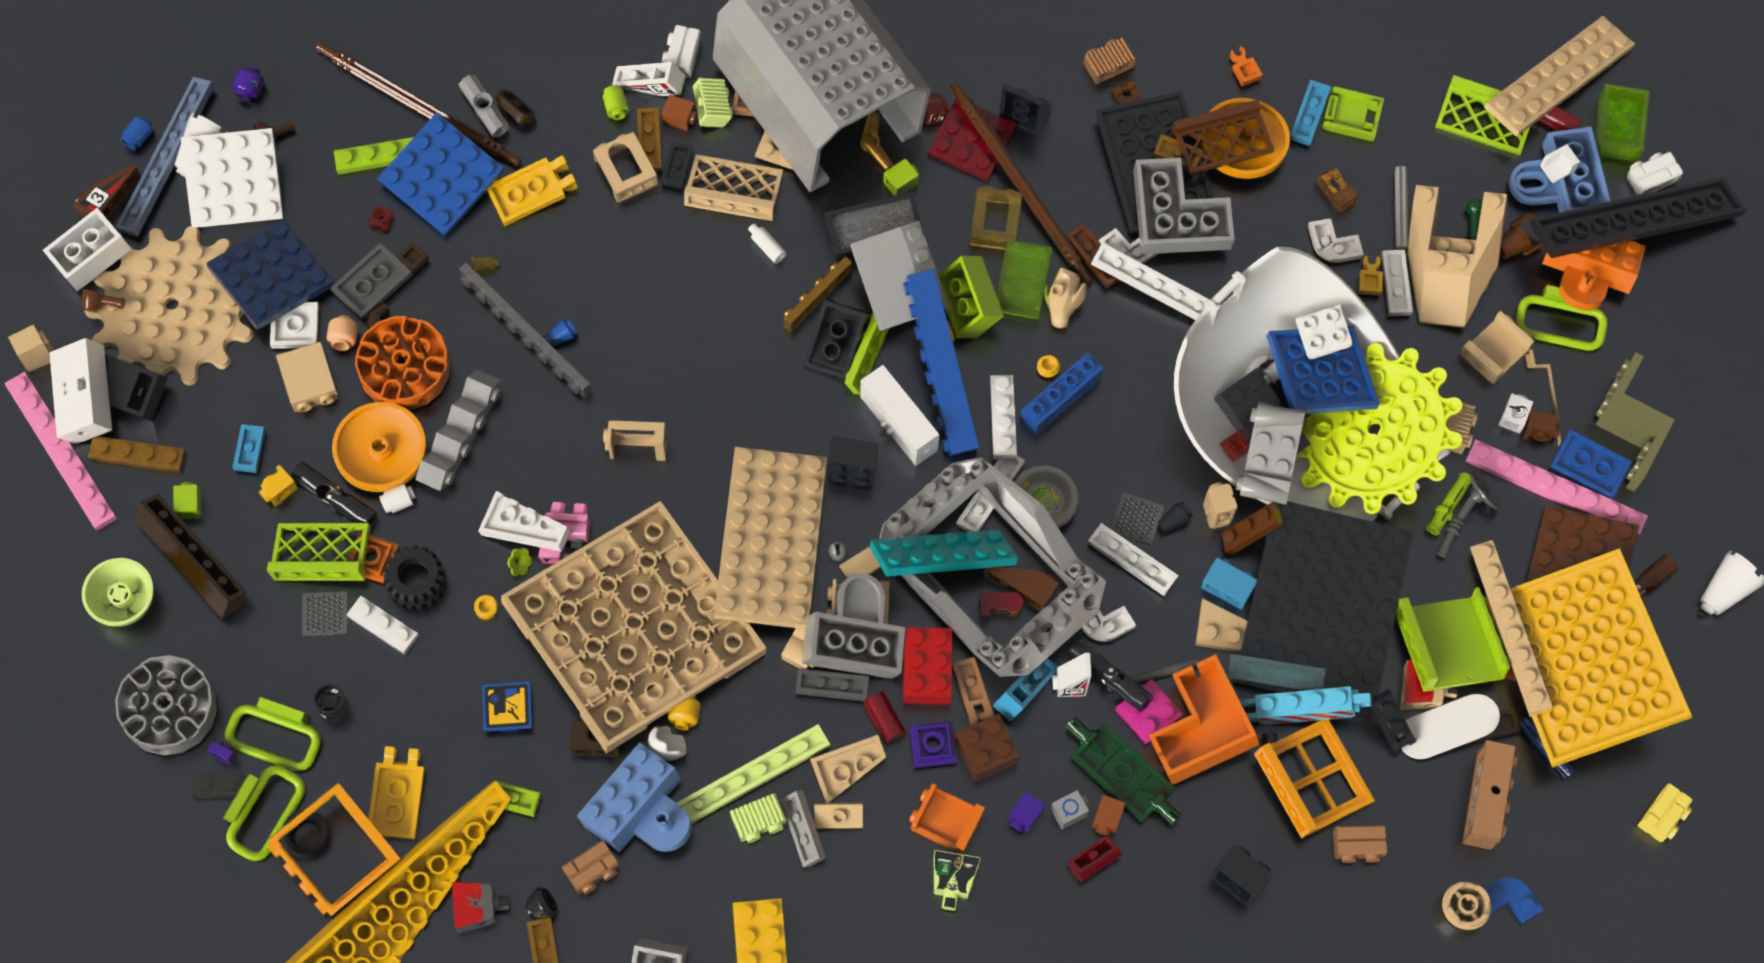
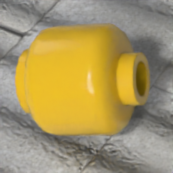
(686, 714)

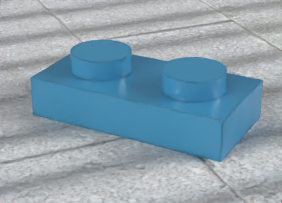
(249, 448)

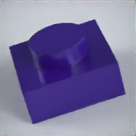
(222, 752)

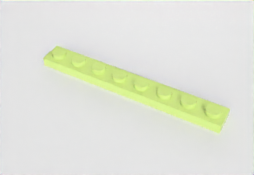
(755, 773)

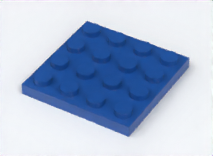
(440, 174)
(1325, 383)

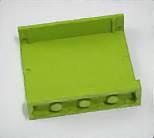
(1452, 642)

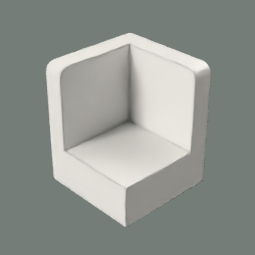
(1560, 163)

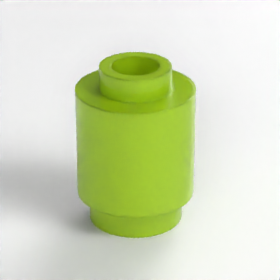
(615, 102)

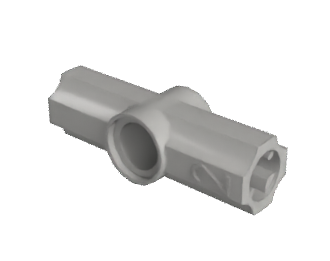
(489, 115)

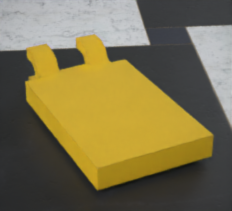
(530, 189)
(397, 795)

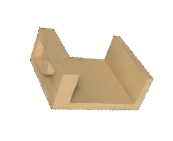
(1497, 347)

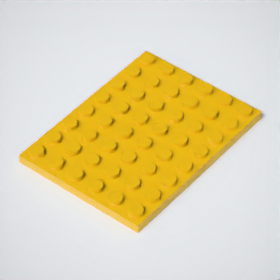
(1596, 659)

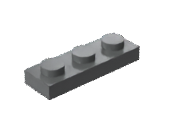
(832, 685)

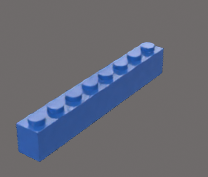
(941, 363)

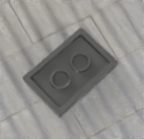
(371, 281)

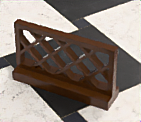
(1217, 119)

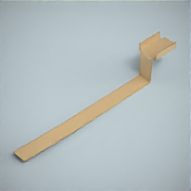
(1531, 364)

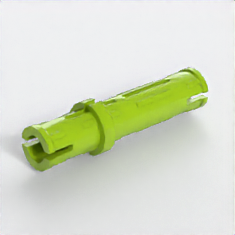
(1445, 510)

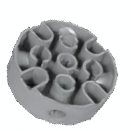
(150, 689)

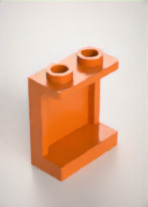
(946, 819)

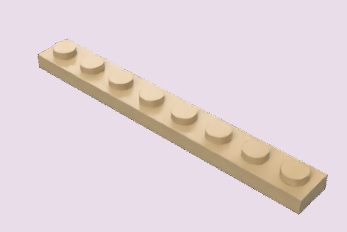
(1511, 628)

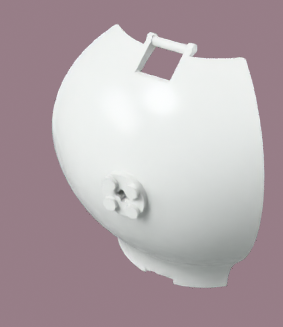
(1233, 342)

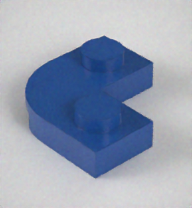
(1517, 895)

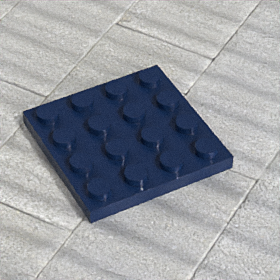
(270, 274)

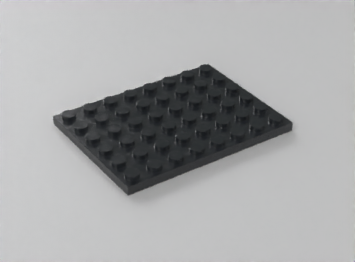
(1327, 597)

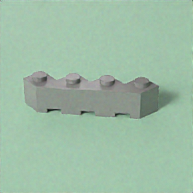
(463, 423)

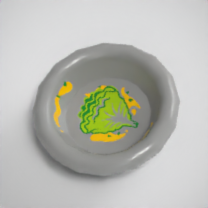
(1053, 490)

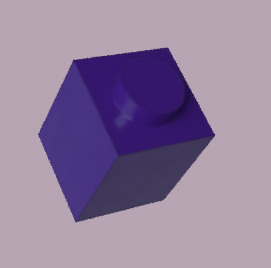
(1026, 812)

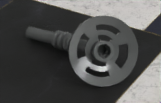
(1480, 493)

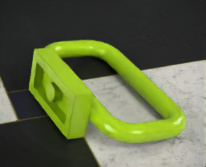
(1552, 298)
(280, 715)
(246, 799)

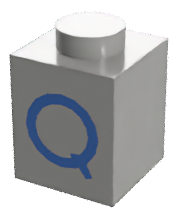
(1070, 809)

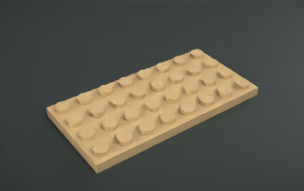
(770, 538)

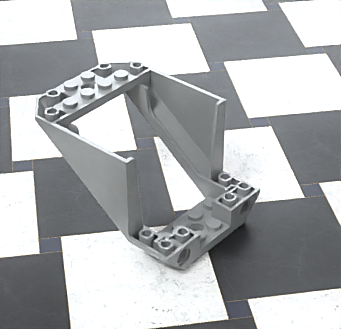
(1034, 524)

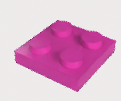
(1155, 717)

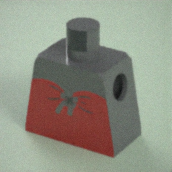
(476, 905)

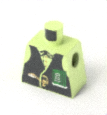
(953, 876)

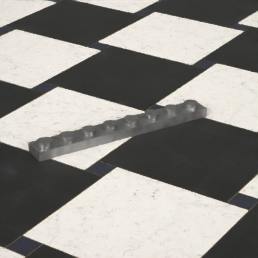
(530, 336)

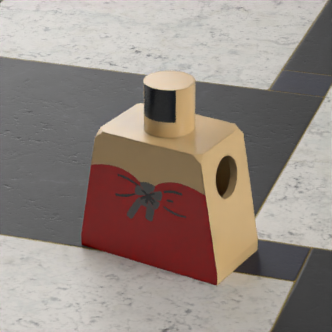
(1413, 694)

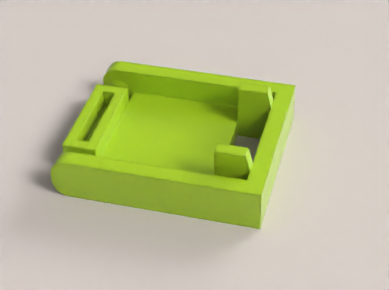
(1348, 111)

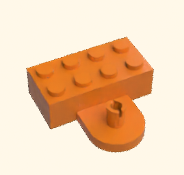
(1593, 271)

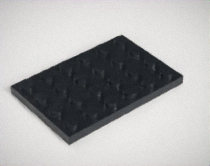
(1132, 134)

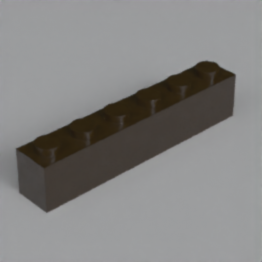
(190, 555)

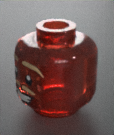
(936, 109)

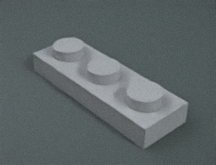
(802, 828)

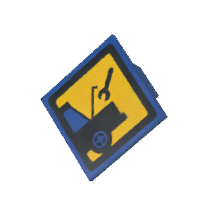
(507, 706)

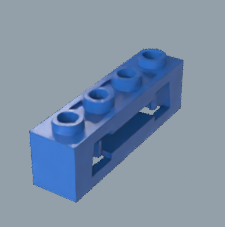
(1061, 394)

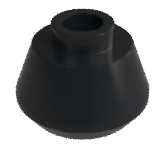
(541, 904)

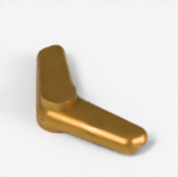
(870, 141)

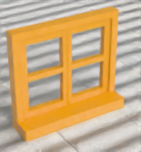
(1287, 790)

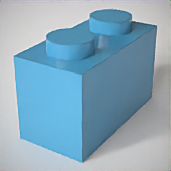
(1229, 583)

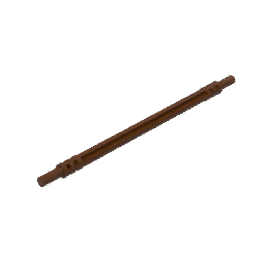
(416, 102)
(1021, 183)

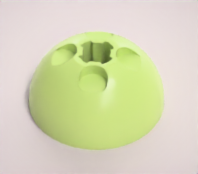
(112, 583)

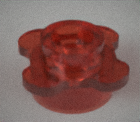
(377, 212)

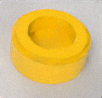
(486, 607)

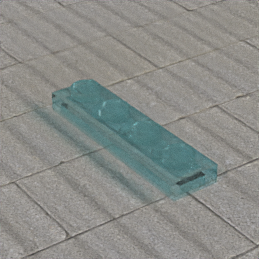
(1275, 673)

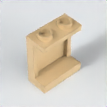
(307, 377)

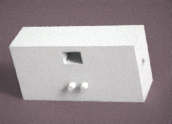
(80, 391)
(899, 415)

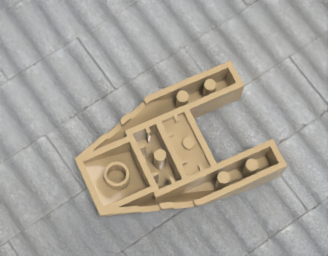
(1448, 271)

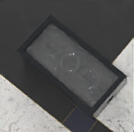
(867, 220)

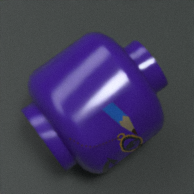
(248, 83)

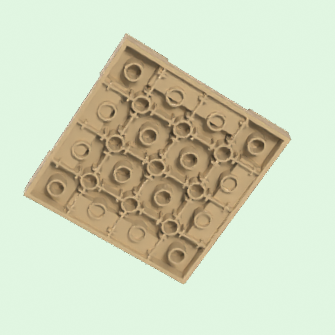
(631, 625)

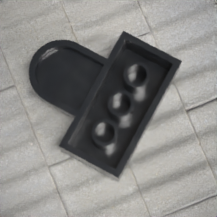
(1244, 395)

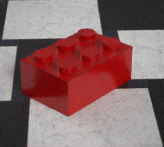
(927, 666)

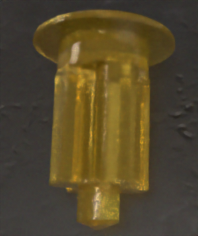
(483, 263)

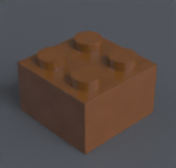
(986, 748)

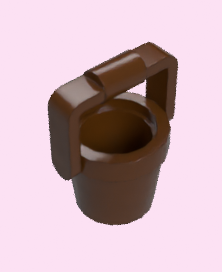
(1516, 239)

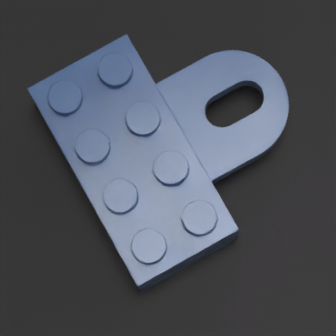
(1575, 191)

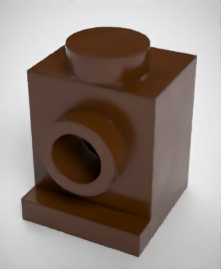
(1541, 426)

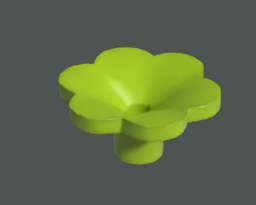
(519, 561)

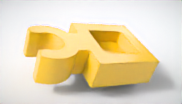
(1370, 279)

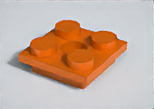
(384, 550)

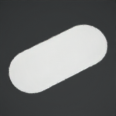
(1451, 725)

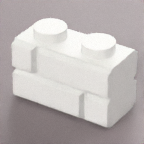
(683, 48)
(1654, 174)

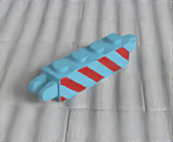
(1306, 705)

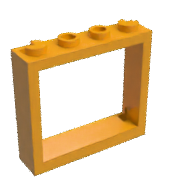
(306, 884)

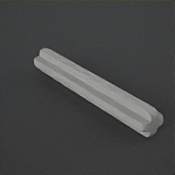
(1401, 207)

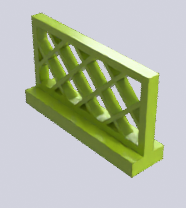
(1482, 94)
(314, 569)

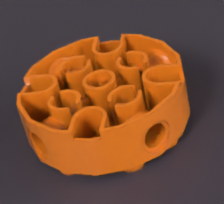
(400, 341)

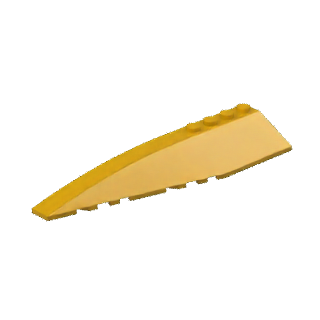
(397, 905)

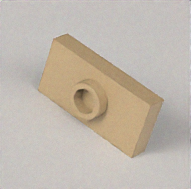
(838, 815)

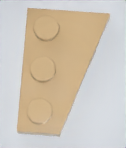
(1219, 628)
(846, 765)

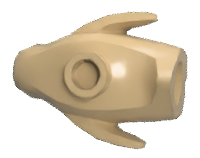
(1064, 297)

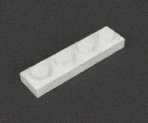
(1003, 417)
(979, 508)
(1132, 559)

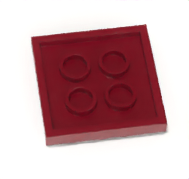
(962, 145)

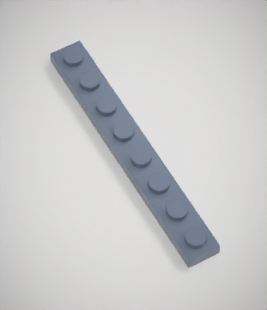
(163, 158)

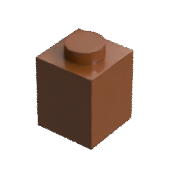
(679, 113)
(1108, 815)

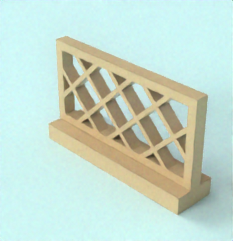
(730, 201)

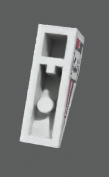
(652, 79)
(1073, 677)

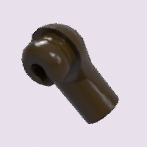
(376, 314)

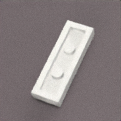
(1396, 283)
(382, 625)

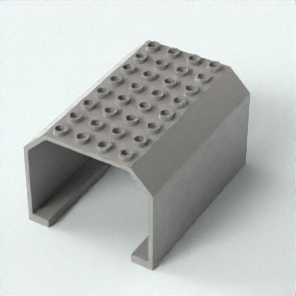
(815, 71)

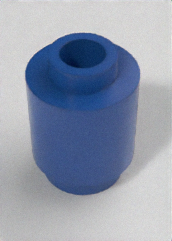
(136, 132)

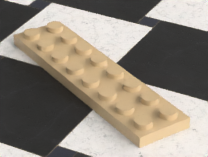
(1559, 76)

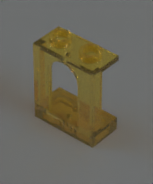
(991, 238)

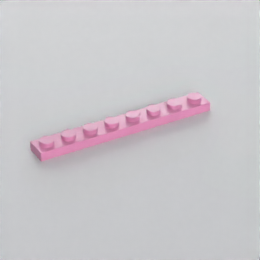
(60, 451)
(1550, 485)

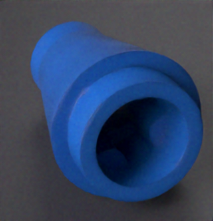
(561, 332)

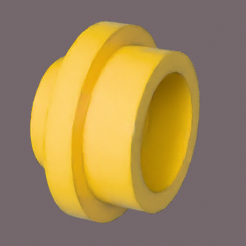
(1048, 366)

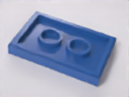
(1590, 464)

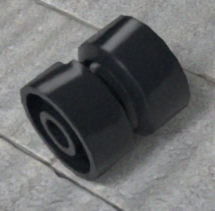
(331, 702)

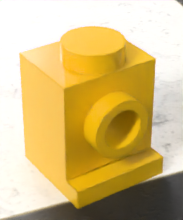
(277, 486)

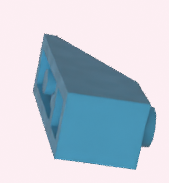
(1024, 690)

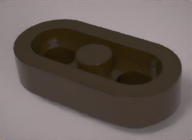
(515, 106)

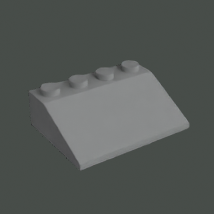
(883, 266)

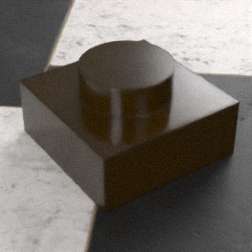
(413, 257)

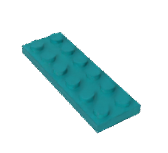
(943, 552)

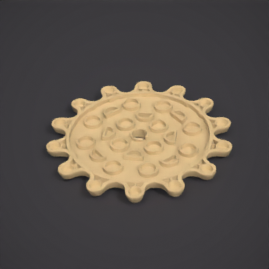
(162, 337)

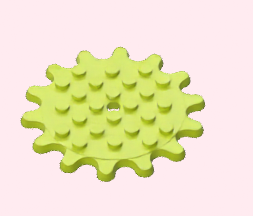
(1402, 451)

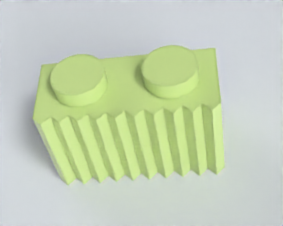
(712, 102)
(758, 818)

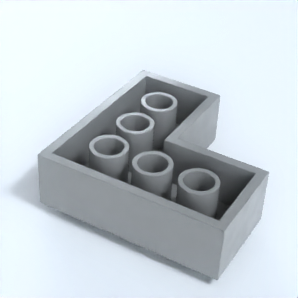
(1168, 220)

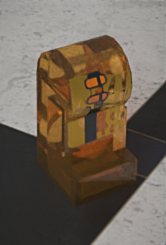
(1337, 189)

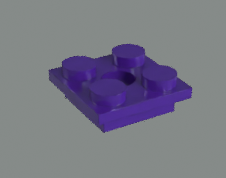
(926, 756)

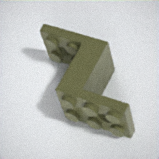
(1633, 421)

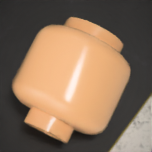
(342, 333)

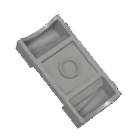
(1271, 453)

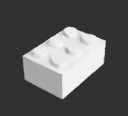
(87, 249)

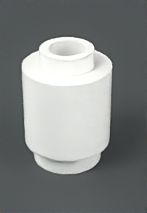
(397, 498)

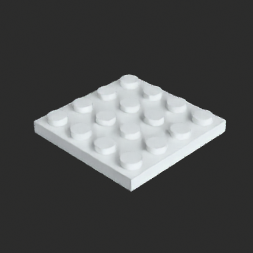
(232, 178)

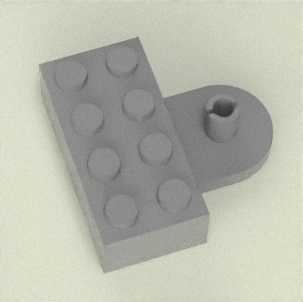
(856, 634)

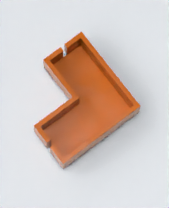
(1212, 732)

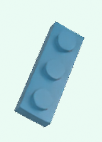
(1310, 112)

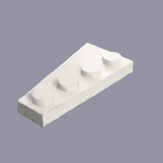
(523, 525)

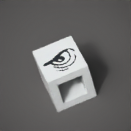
(1515, 413)

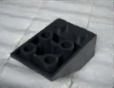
(133, 387)

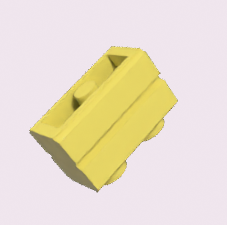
(1665, 813)

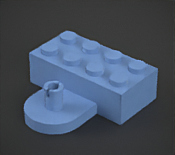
(638, 805)

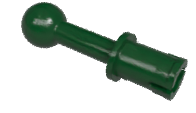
(1474, 210)

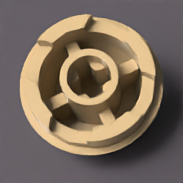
(1466, 905)

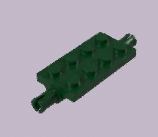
(1122, 772)

